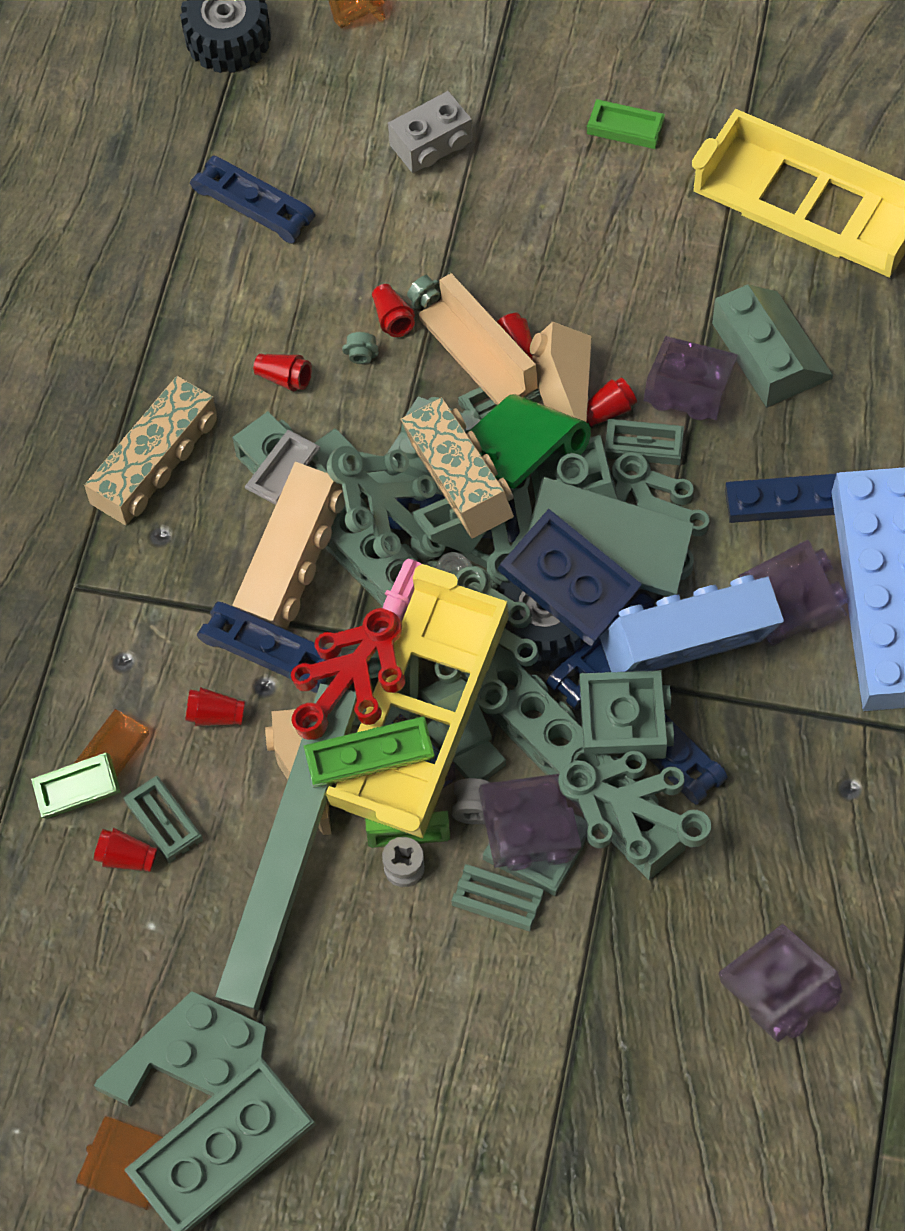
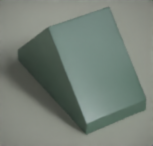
(444, 527)
(448, 697)

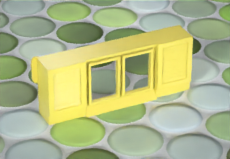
(749, 154)
(451, 629)

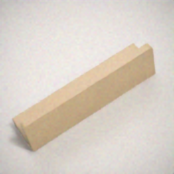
(479, 343)

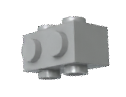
(430, 132)

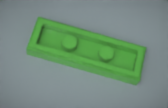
(368, 751)

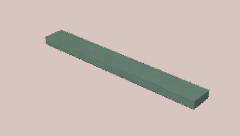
(280, 870)

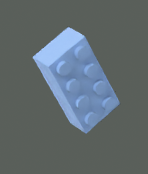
(693, 626)

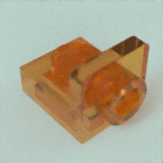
(348, 11)

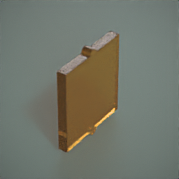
(108, 1156)

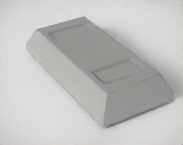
(274, 471)

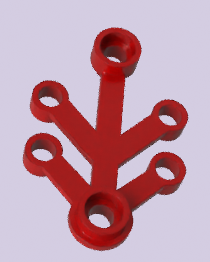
(349, 669)

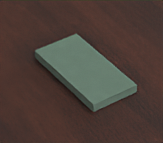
(636, 538)
(220, 1147)

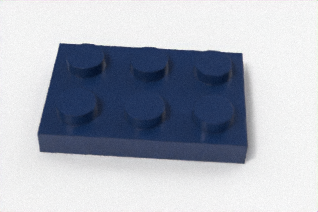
(569, 577)

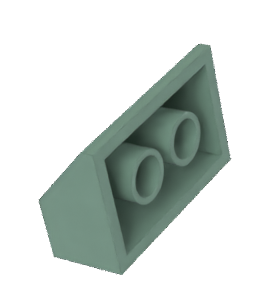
(768, 343)

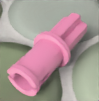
(402, 590)

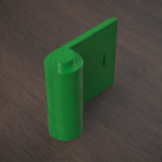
(524, 434)

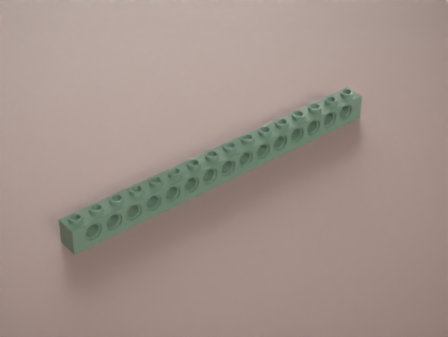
(530, 692)

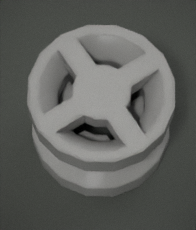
(468, 805)
(400, 870)

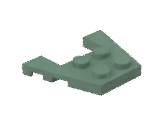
(192, 1043)

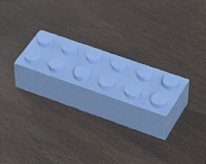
(872, 552)

